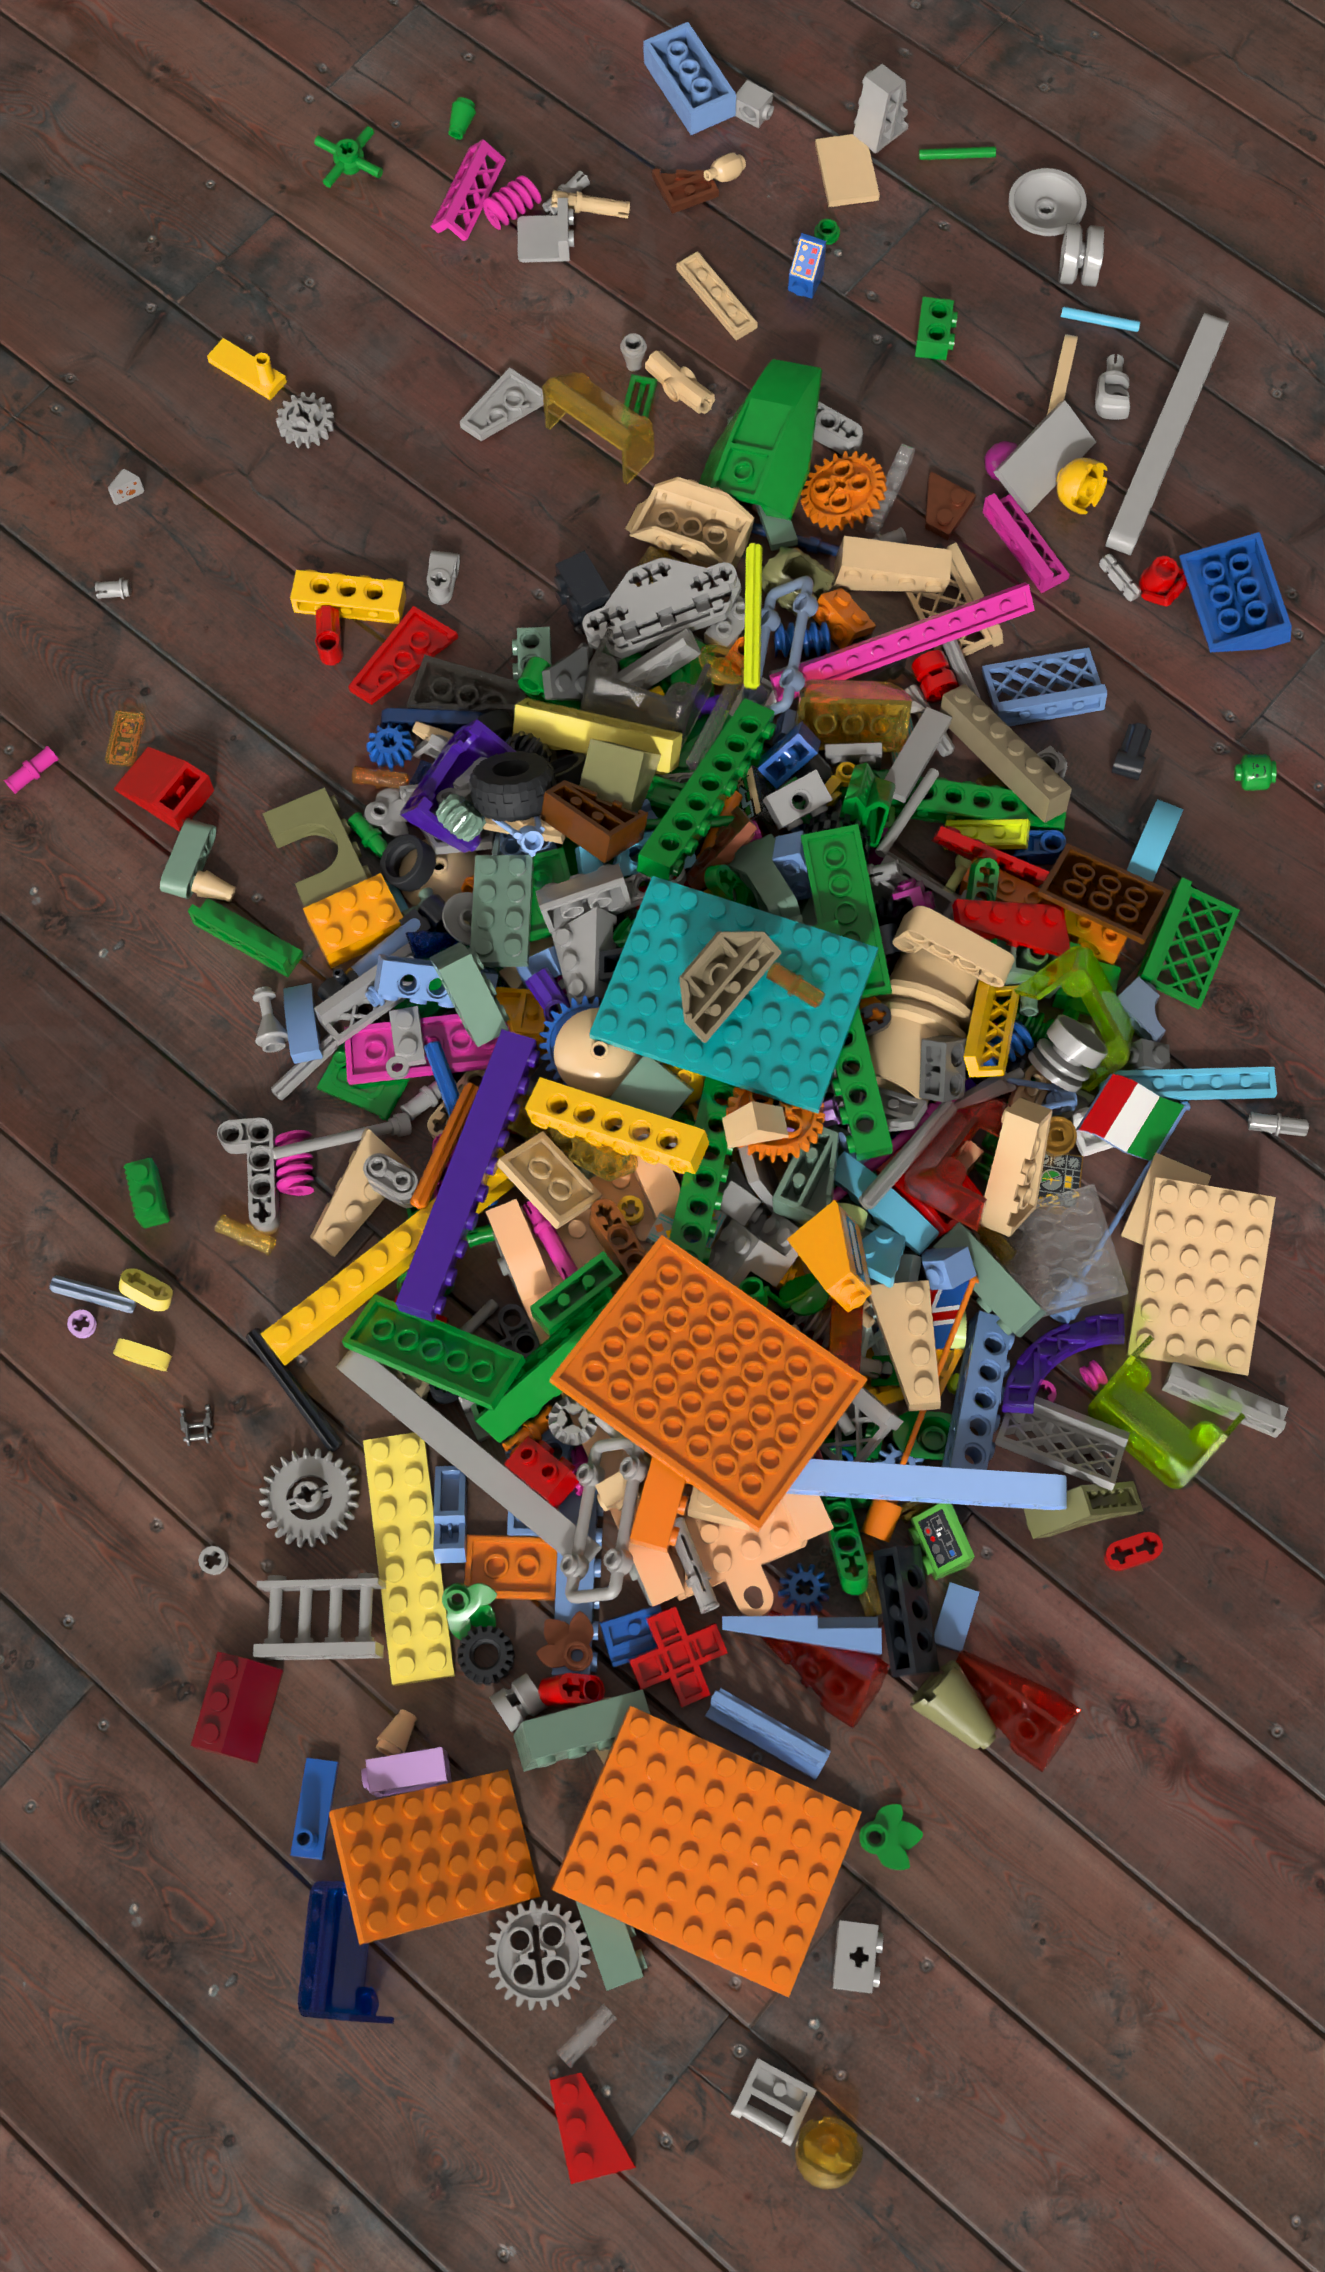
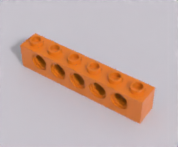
(1101, 940)

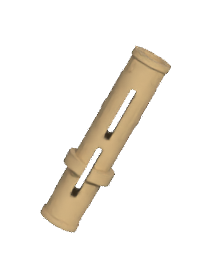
(592, 204)

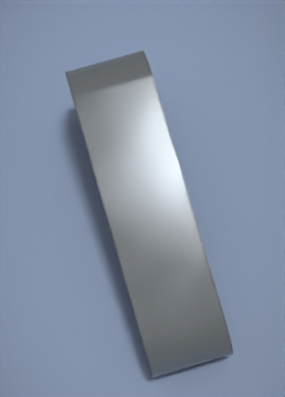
(841, 434)
(257, 1176)

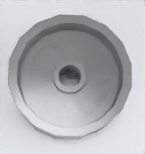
(1082, 255)

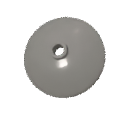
(1049, 193)

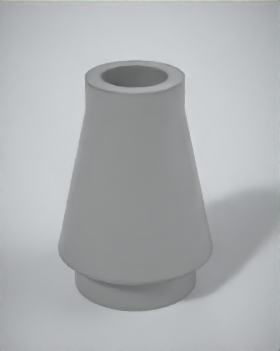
(633, 351)

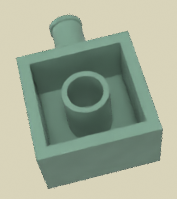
(1024, 967)

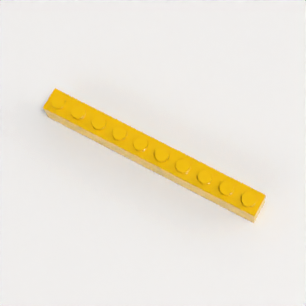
(360, 1281)

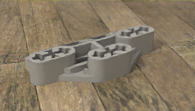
(660, 602)

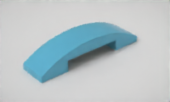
(1154, 840)

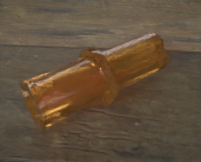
(379, 777)
(795, 985)

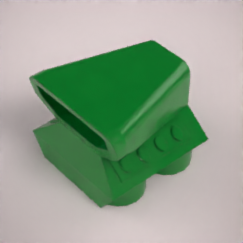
(868, 801)

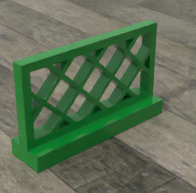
(1168, 928)

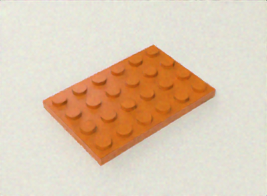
(433, 1855)

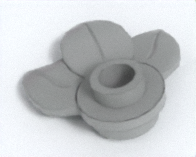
(390, 806)

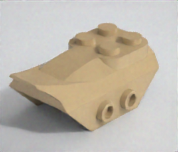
(694, 522)

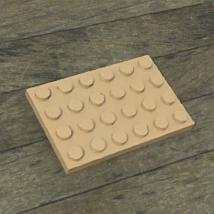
(1201, 1275)

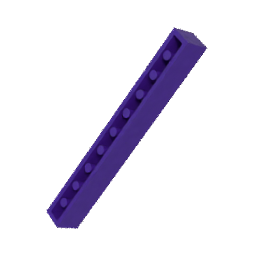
(467, 1176)

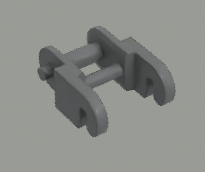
(207, 1424)

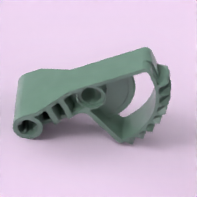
(758, 872)

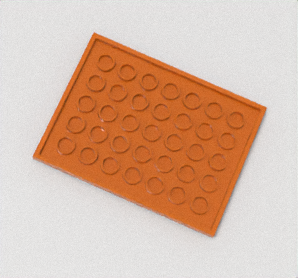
(709, 1382)
(707, 1851)

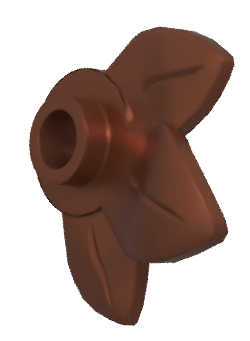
(564, 1640)

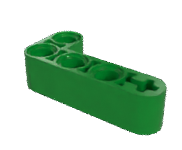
(847, 1535)

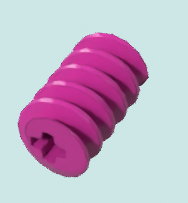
(509, 199)
(293, 1168)

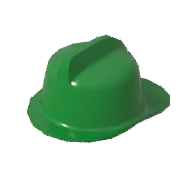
(931, 1436)

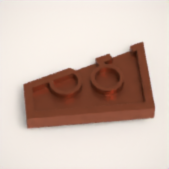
(727, 842)

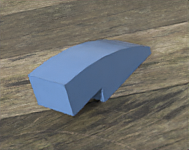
(302, 1023)
(450, 1515)

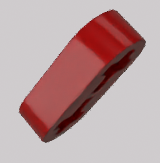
(1131, 1544)

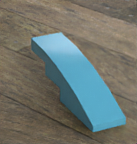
(892, 1209)

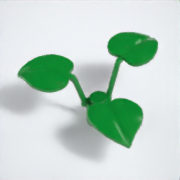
(802, 1294)

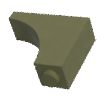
(1085, 1506)

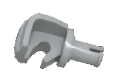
(1111, 391)

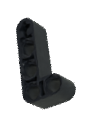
(513, 1337)

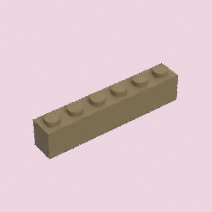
(1006, 753)

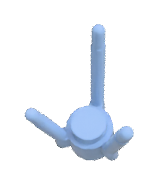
(528, 837)

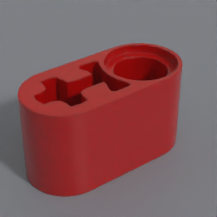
(571, 1690)

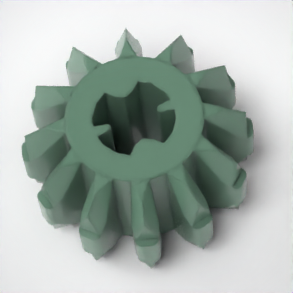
(460, 817)

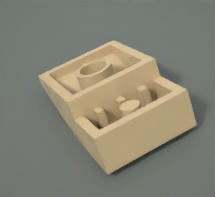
(1164, 1168)

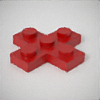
(677, 1656)

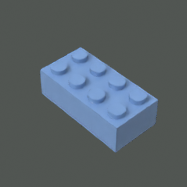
(689, 78)

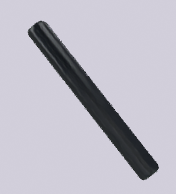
(295, 1391)

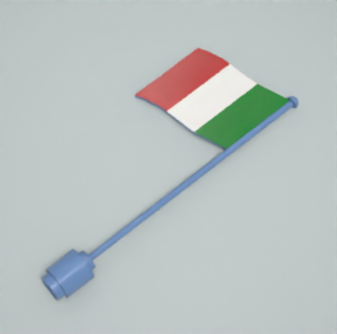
(1133, 1123)

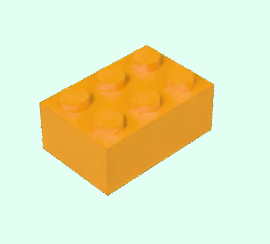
(354, 920)

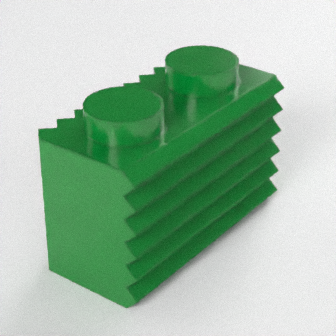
(146, 1193)

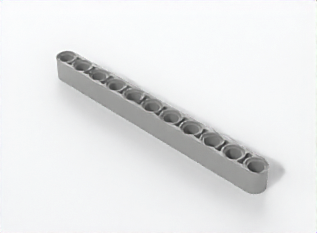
(1167, 434)
(464, 1453)

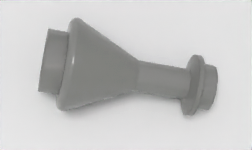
(271, 1033)

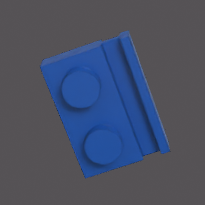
(628, 1635)

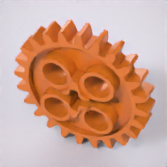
(843, 490)
(803, 1121)

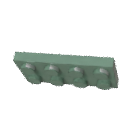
(502, 909)

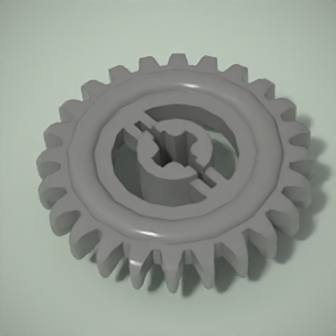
(281, 1508)

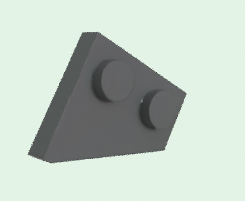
(567, 677)

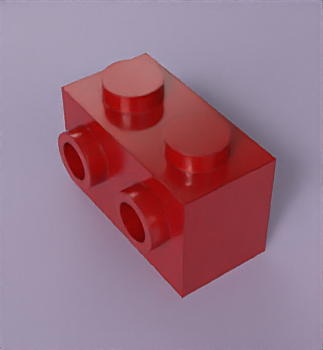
(542, 1471)

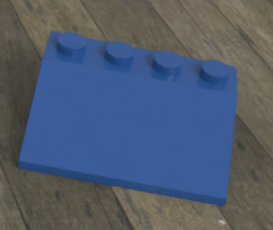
(1237, 595)

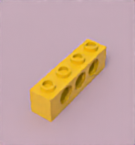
(358, 606)

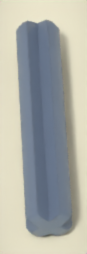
(92, 1294)

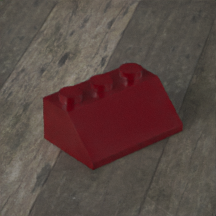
(237, 1707)

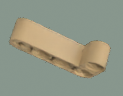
(954, 944)

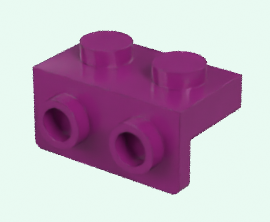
(916, 891)

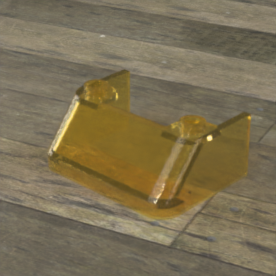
(604, 415)

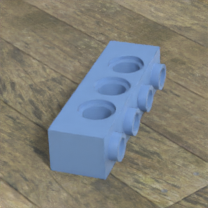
(392, 968)

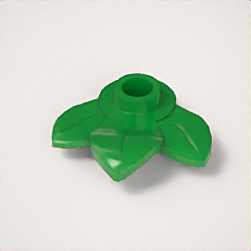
(472, 1611)
(895, 1837)

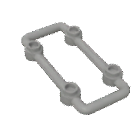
(616, 1560)

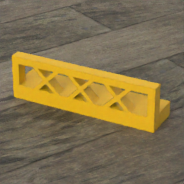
(983, 1030)

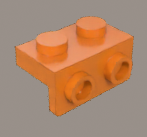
(843, 617)

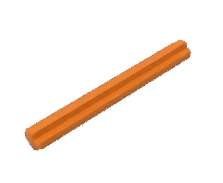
(444, 1147)

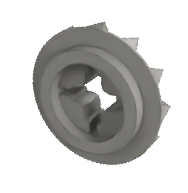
(571, 1435)

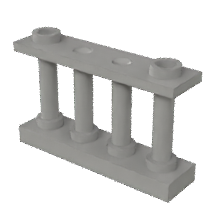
(334, 1644)

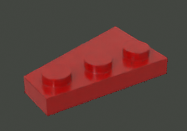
(585, 2131)

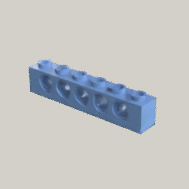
(971, 1386)

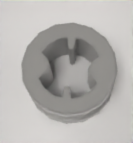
(215, 1569)

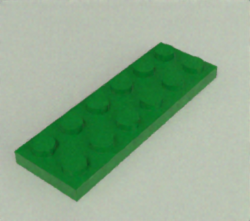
(844, 894)
(434, 1352)

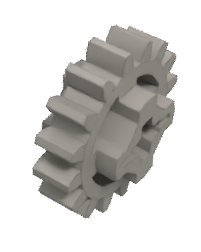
(305, 420)

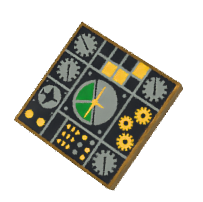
(1060, 1174)

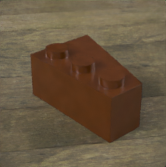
(592, 822)

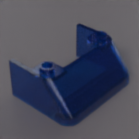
(334, 1961)

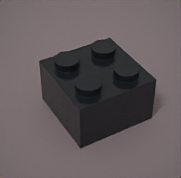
(580, 588)

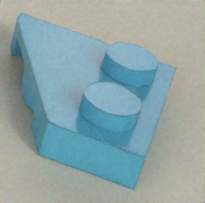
(883, 1254)

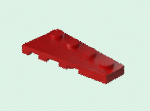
(401, 654)

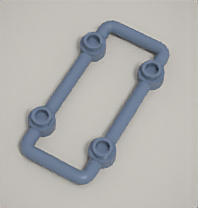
(791, 678)

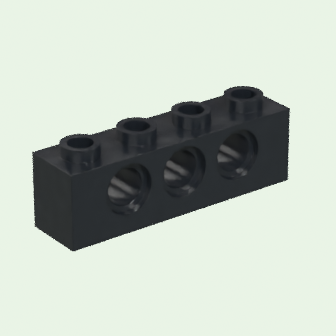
(906, 1611)

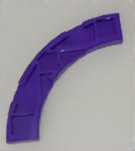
(1051, 1350)

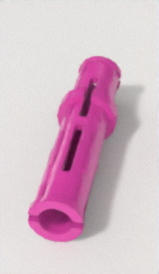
(551, 1241)

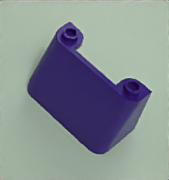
(458, 754)

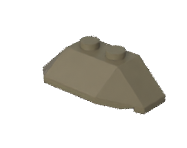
(723, 977)

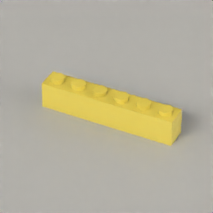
(573, 728)

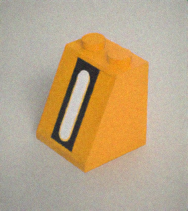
(835, 1255)

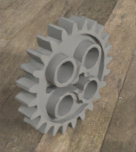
(508, 1958)

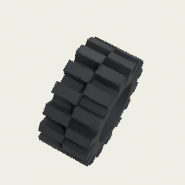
(482, 1636)

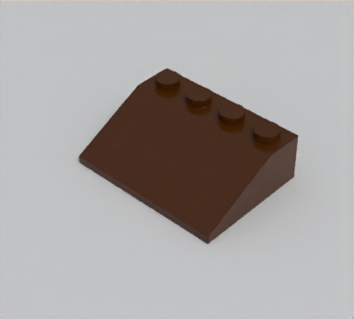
(1105, 893)

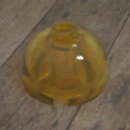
(828, 2153)

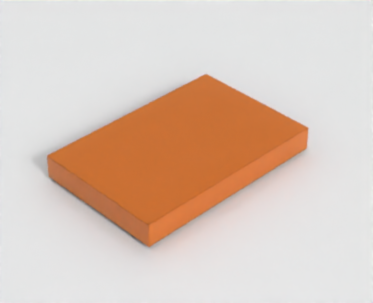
(512, 1566)

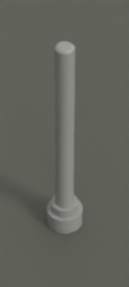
(398, 1125)

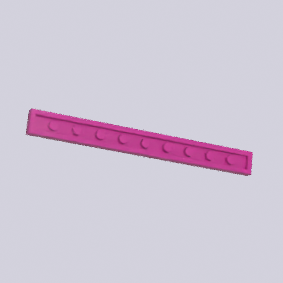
(915, 637)

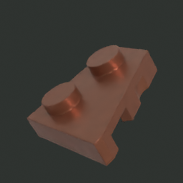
(684, 188)
(946, 505)

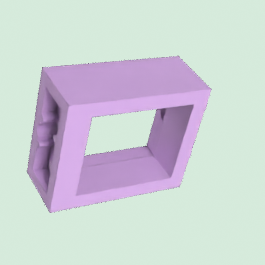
(406, 1772)

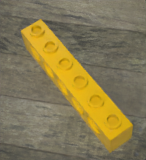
(551, 1096)

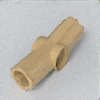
(679, 382)

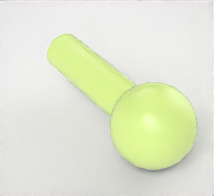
(962, 865)

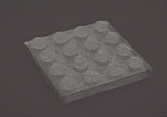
(1066, 1253)

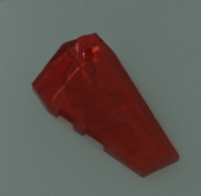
(840, 1677)
(1025, 1711)

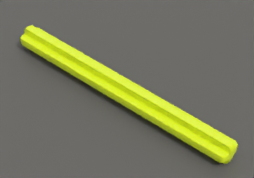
(753, 603)

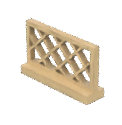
(969, 591)

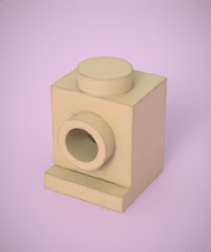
(612, 1492)

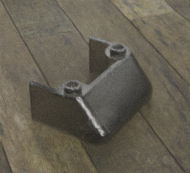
(624, 701)

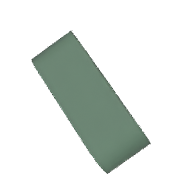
(187, 858)

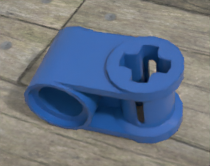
(1037, 851)

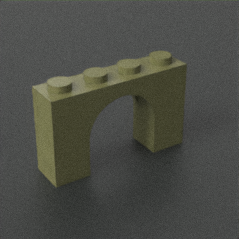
(318, 816)

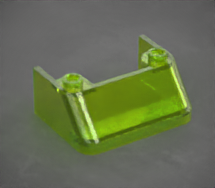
(1083, 976)
(1155, 1435)

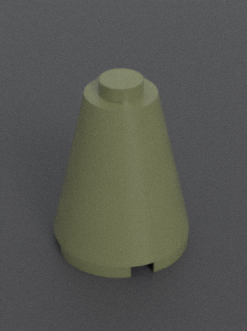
(955, 1707)

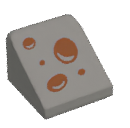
(125, 487)

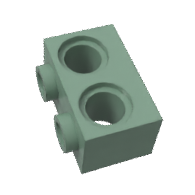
(531, 636)

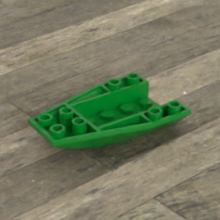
(769, 440)

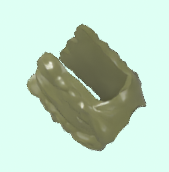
(794, 563)

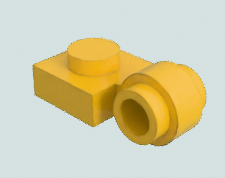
(838, 780)

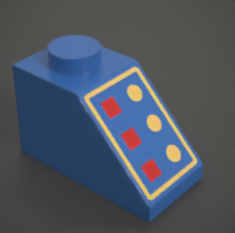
(807, 266)

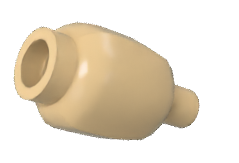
(726, 168)

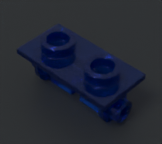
(427, 944)

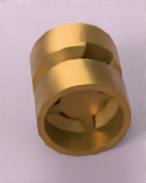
(1061, 1137)

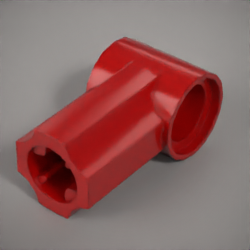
(328, 634)

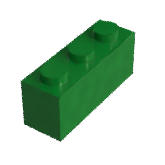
(575, 1293)

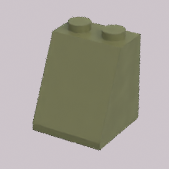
(619, 773)

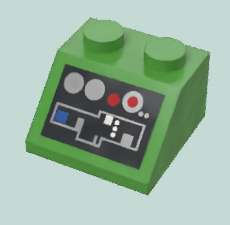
(941, 1541)

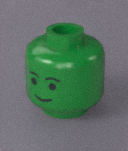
(1255, 772)

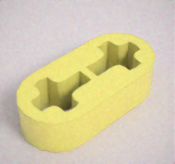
(145, 1289)
(142, 1354)

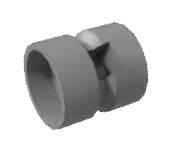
(524, 1691)

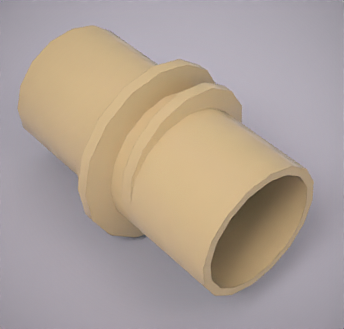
(925, 1002)

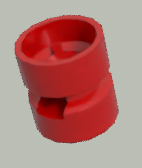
(934, 675)

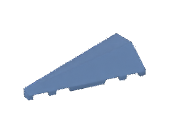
(844, 1633)

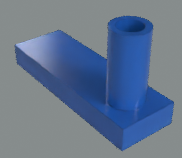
(314, 1809)

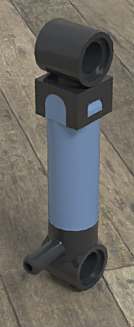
(427, 918)

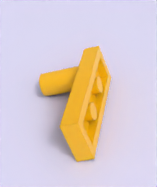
(250, 370)

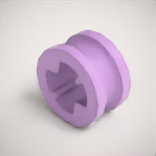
(78, 1316)

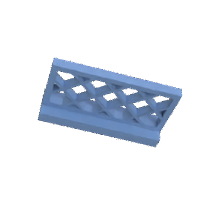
(1049, 703)
(767, 1734)

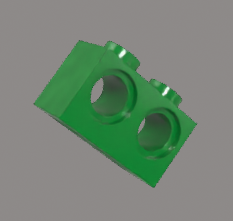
(934, 328)

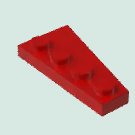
(970, 848)
(1022, 924)

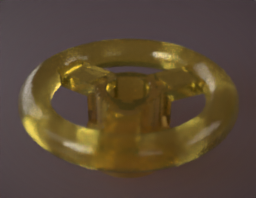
(722, 667)

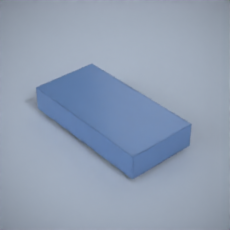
(955, 1617)

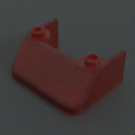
(938, 1176)

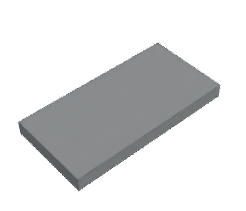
(1035, 463)

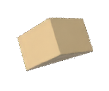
(754, 1124)

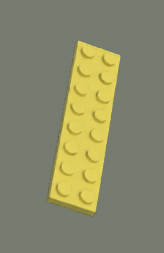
(406, 1561)

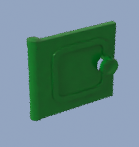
(374, 1097)

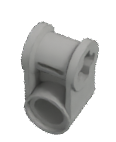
(442, 576)

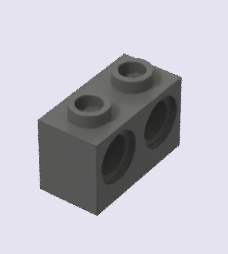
(942, 1068)

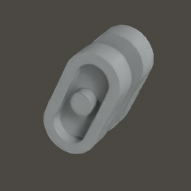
(391, 1179)

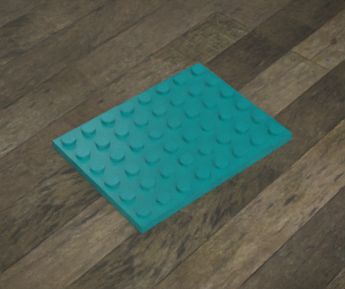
(770, 1039)

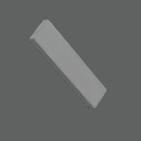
(917, 752)

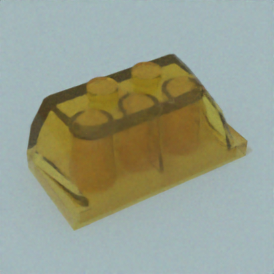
(855, 712)

